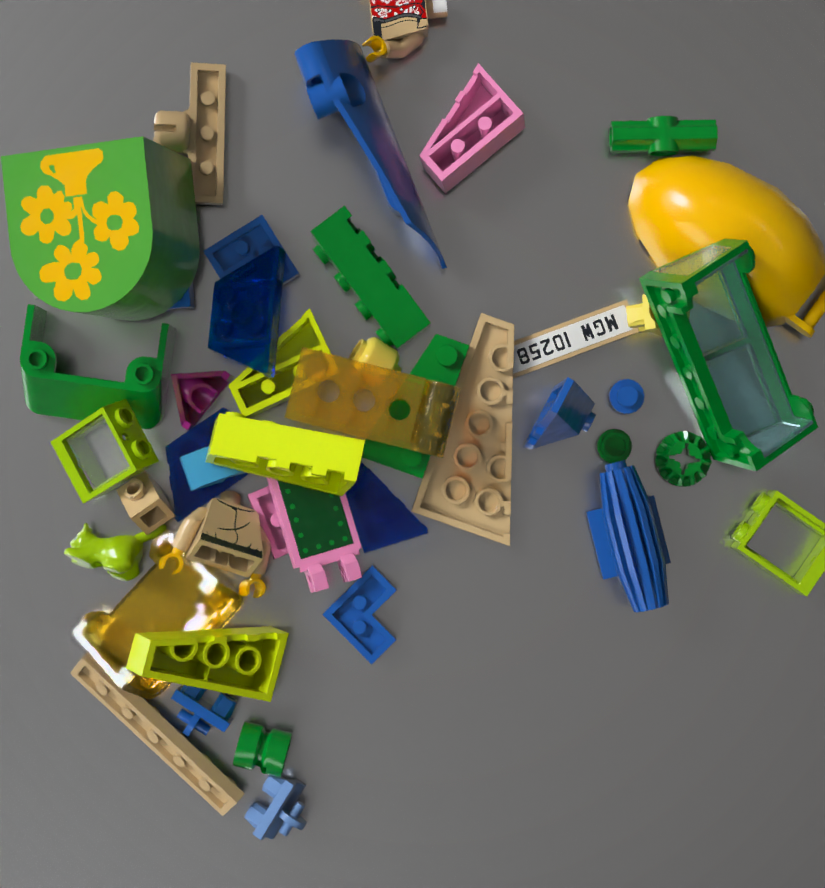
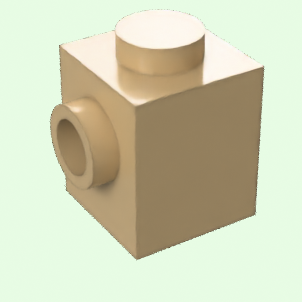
(145, 502)

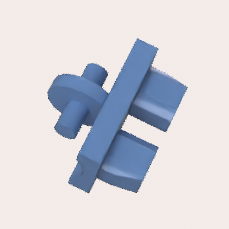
(283, 811)

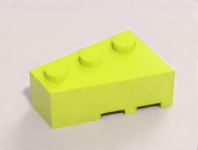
(258, 393)

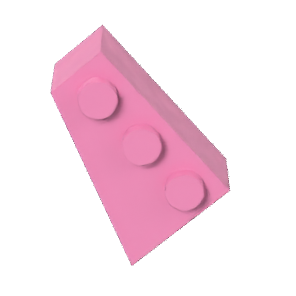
(472, 131)

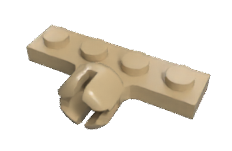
(199, 131)

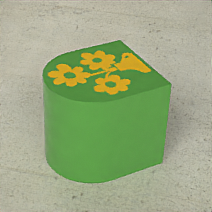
(103, 226)

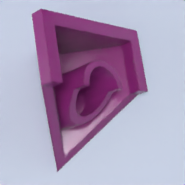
(197, 393)

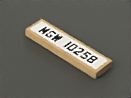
(571, 338)

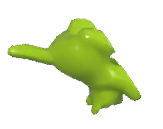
(117, 554)

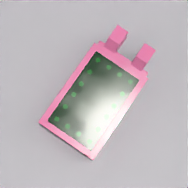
(317, 531)

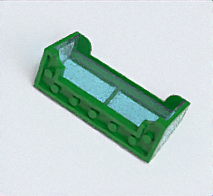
(726, 355)

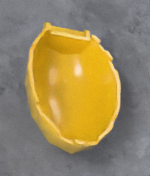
(699, 201)

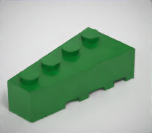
(369, 280)
(439, 363)

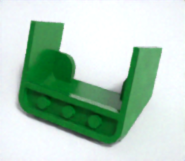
(81, 396)

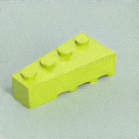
(286, 453)
(218, 660)

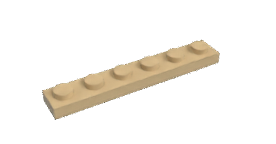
(160, 736)

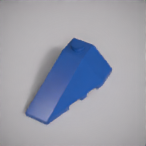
(562, 416)

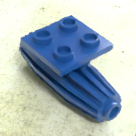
(630, 537)

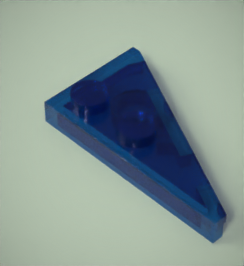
(379, 514)

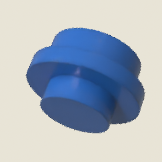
(626, 396)

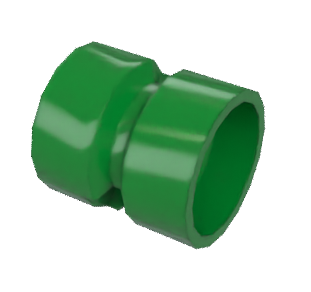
(262, 749)

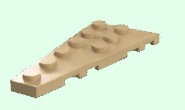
(474, 477)

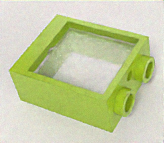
(104, 450)

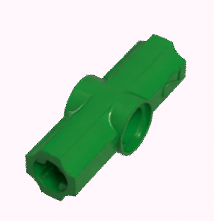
(663, 136)

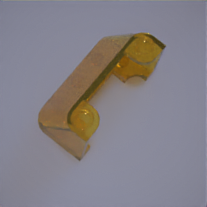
(157, 603)

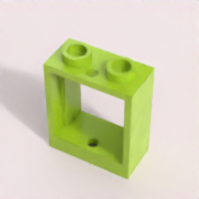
(814, 564)

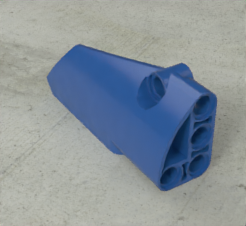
(342, 82)

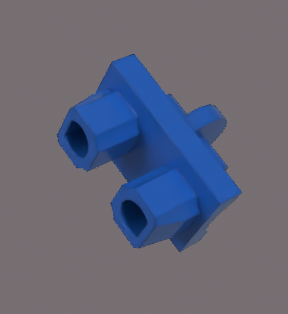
(217, 714)

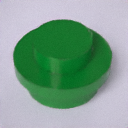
(614, 445)

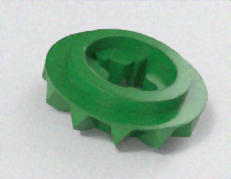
(674, 445)

